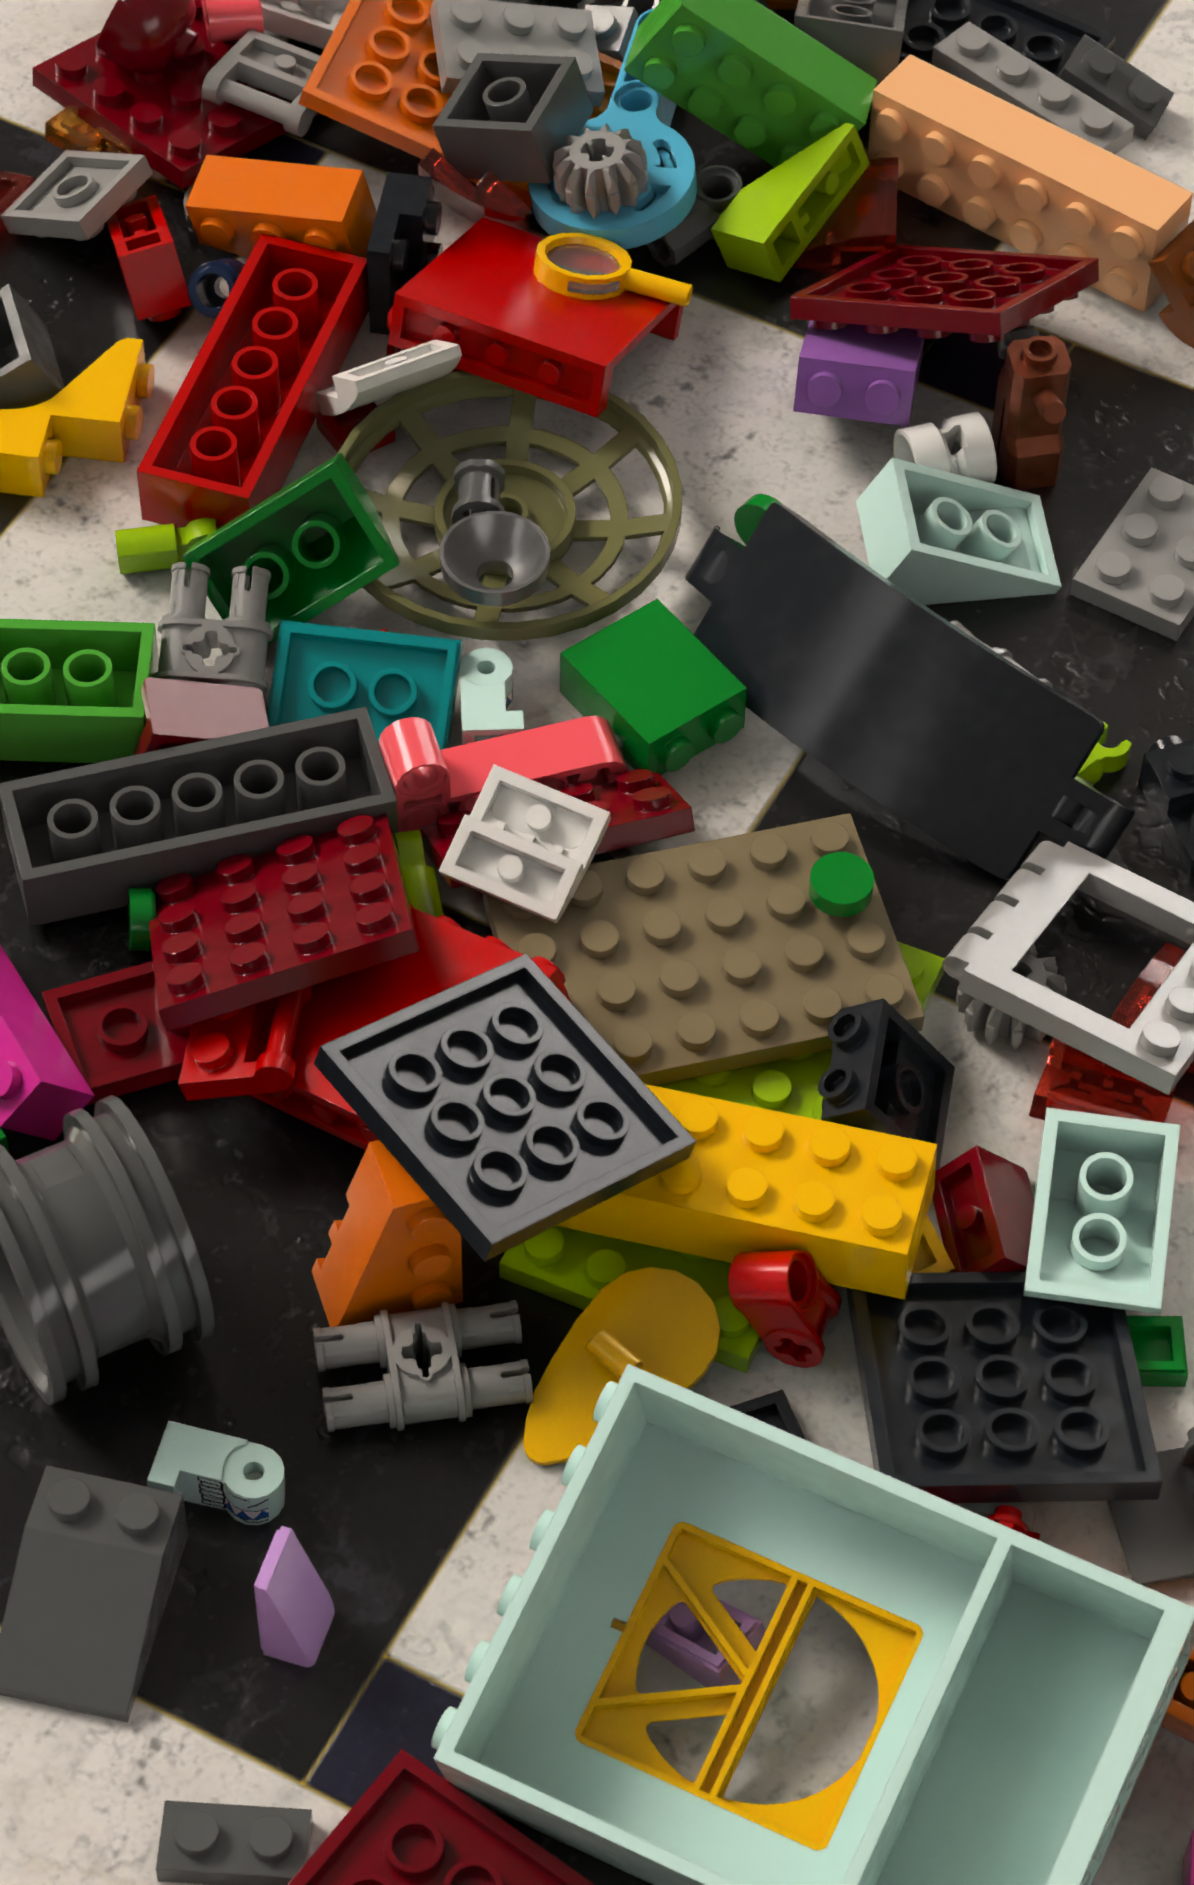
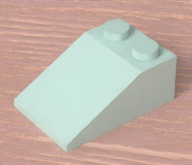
(955, 536)
(1102, 1210)

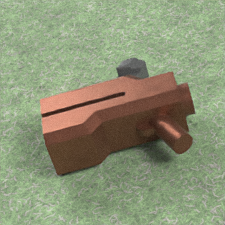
(1030, 408)

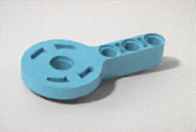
(669, 189)

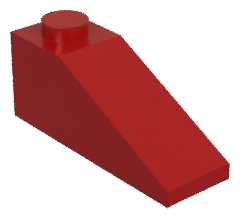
(148, 260)

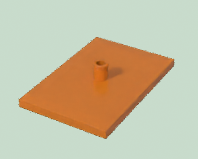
(386, 78)

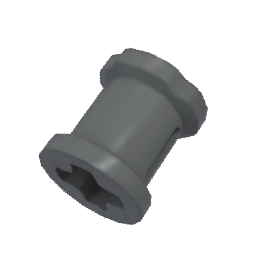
(478, 487)

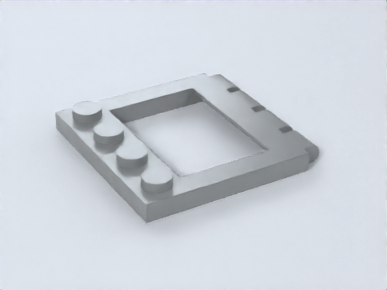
(1161, 1038)

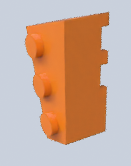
(291, 201)
(389, 1247)

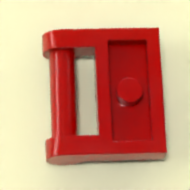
(225, 1050)

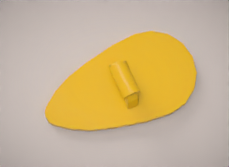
(639, 1319)

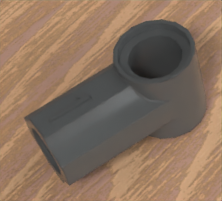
(715, 192)

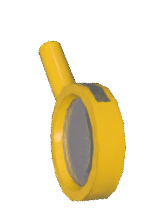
(599, 269)

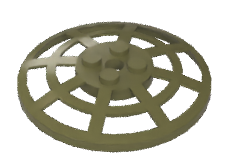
(527, 492)

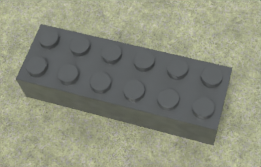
(185, 808)

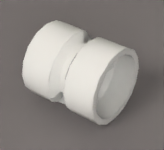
(959, 446)

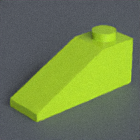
(787, 207)

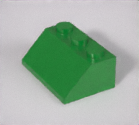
(312, 536)

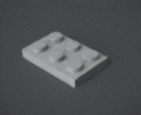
(501, 27)
(1146, 558)

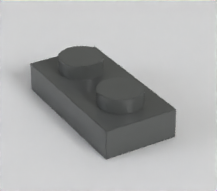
(1116, 85)
(232, 1843)

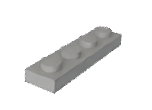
(1018, 80)

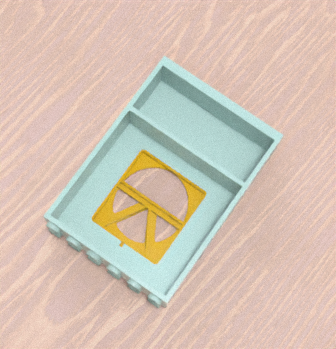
(1002, 1667)

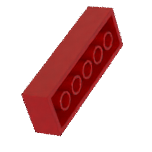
(254, 384)

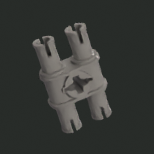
(190, 636)
(405, 1393)

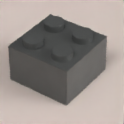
(513, 116)

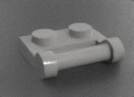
(265, 65)

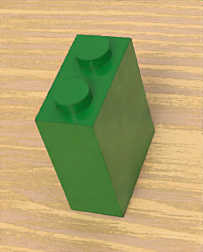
(654, 688)

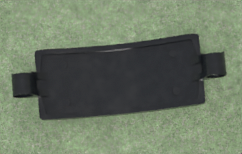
(900, 697)

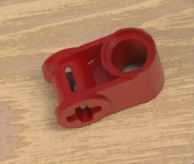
(784, 1302)

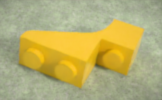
(85, 420)

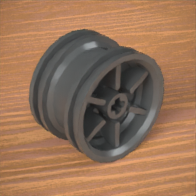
(94, 1252)

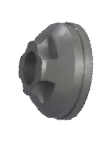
(494, 543)

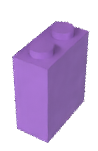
(859, 374)

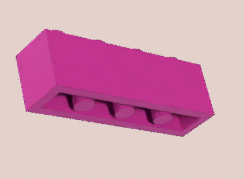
(35, 1069)

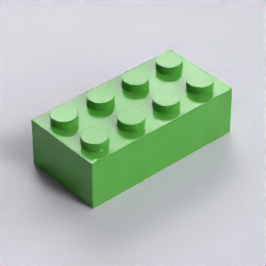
(748, 74)
(73, 688)

